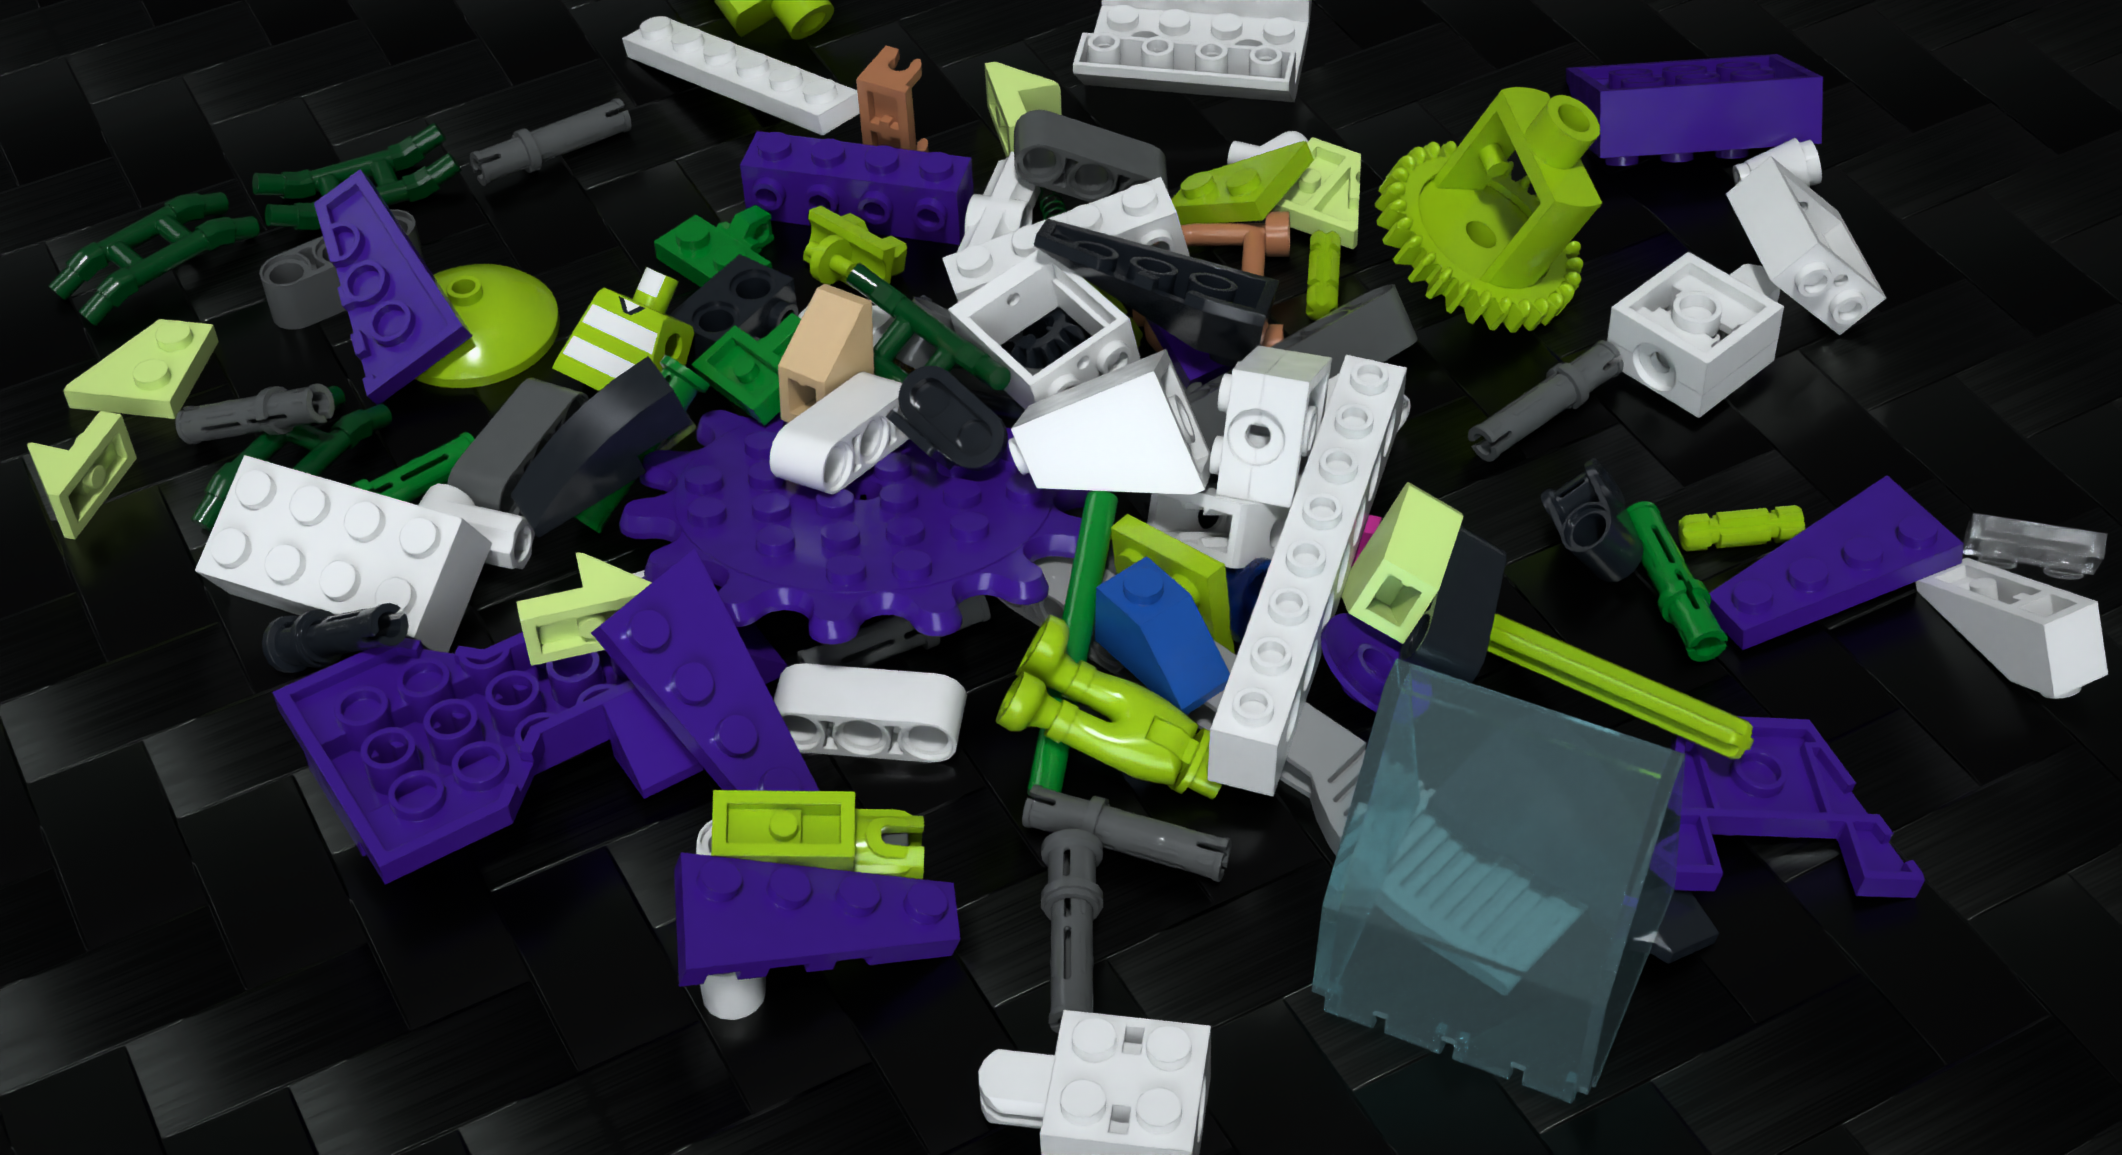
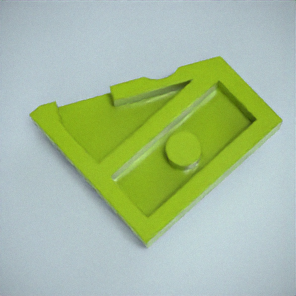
(1242, 189)

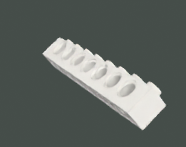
(1306, 578)

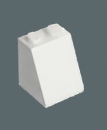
(1115, 434)

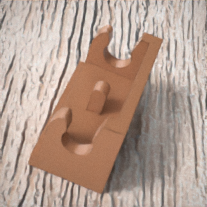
(888, 102)

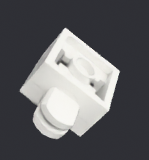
(1697, 331)
(1270, 424)
(1108, 1088)

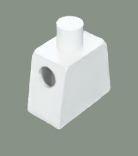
(1238, 537)

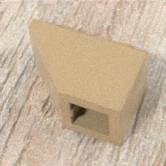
(826, 349)

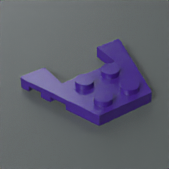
(1783, 788)

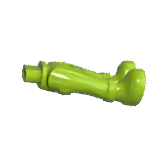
(1145, 734)

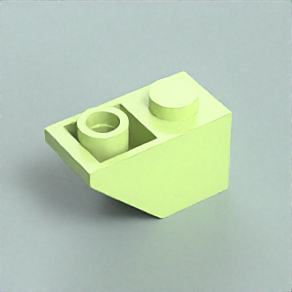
(1403, 563)

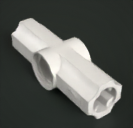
(1002, 207)

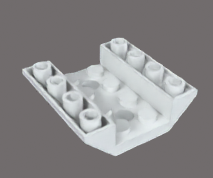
(1198, 47)

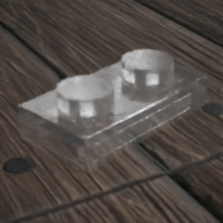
(2060, 550)

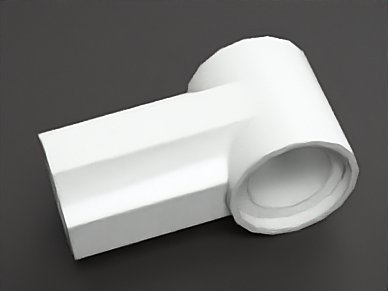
(508, 532)

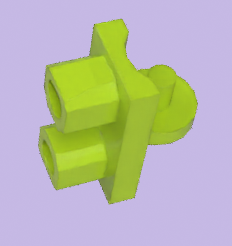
(845, 241)

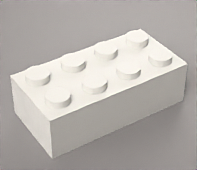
(342, 550)

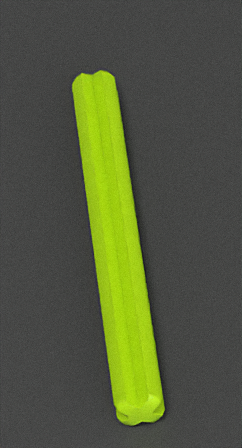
(1621, 688)

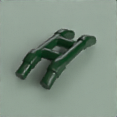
(379, 165)
(138, 271)
(912, 319)
(323, 448)

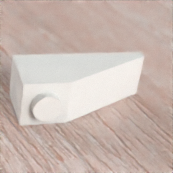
(2022, 626)

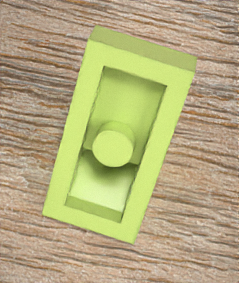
(1015, 93)
(86, 474)
(562, 622)

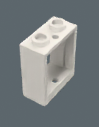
(1805, 246)
(1040, 287)

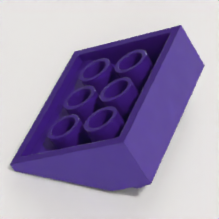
(1698, 106)

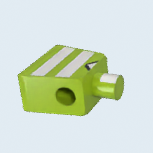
(624, 331)

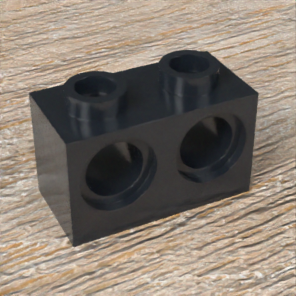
(738, 295)

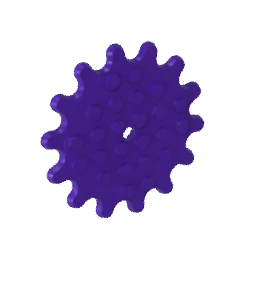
(903, 552)

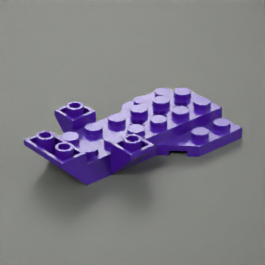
(444, 745)

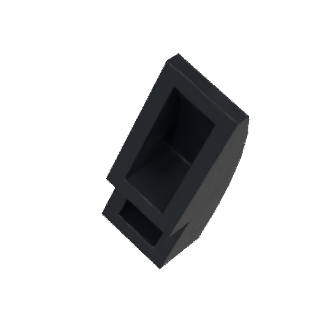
(599, 447)

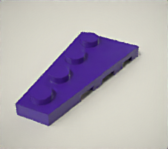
(703, 682)

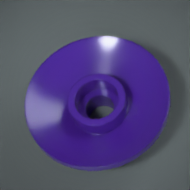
(1359, 657)

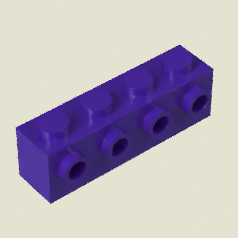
(796, 173)

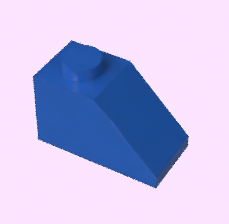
(1159, 635)

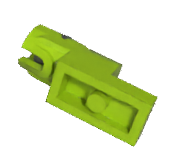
(817, 832)

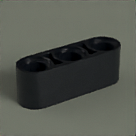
(1459, 620)

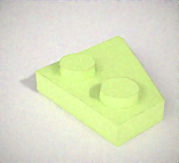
(1326, 193)
(147, 373)

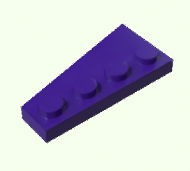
(391, 296)
(1838, 562)
(782, 915)

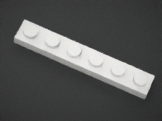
(743, 74)

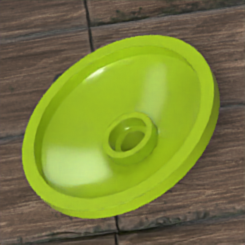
(510, 322)

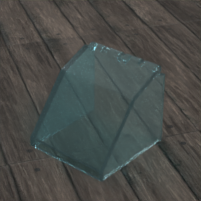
(1498, 880)

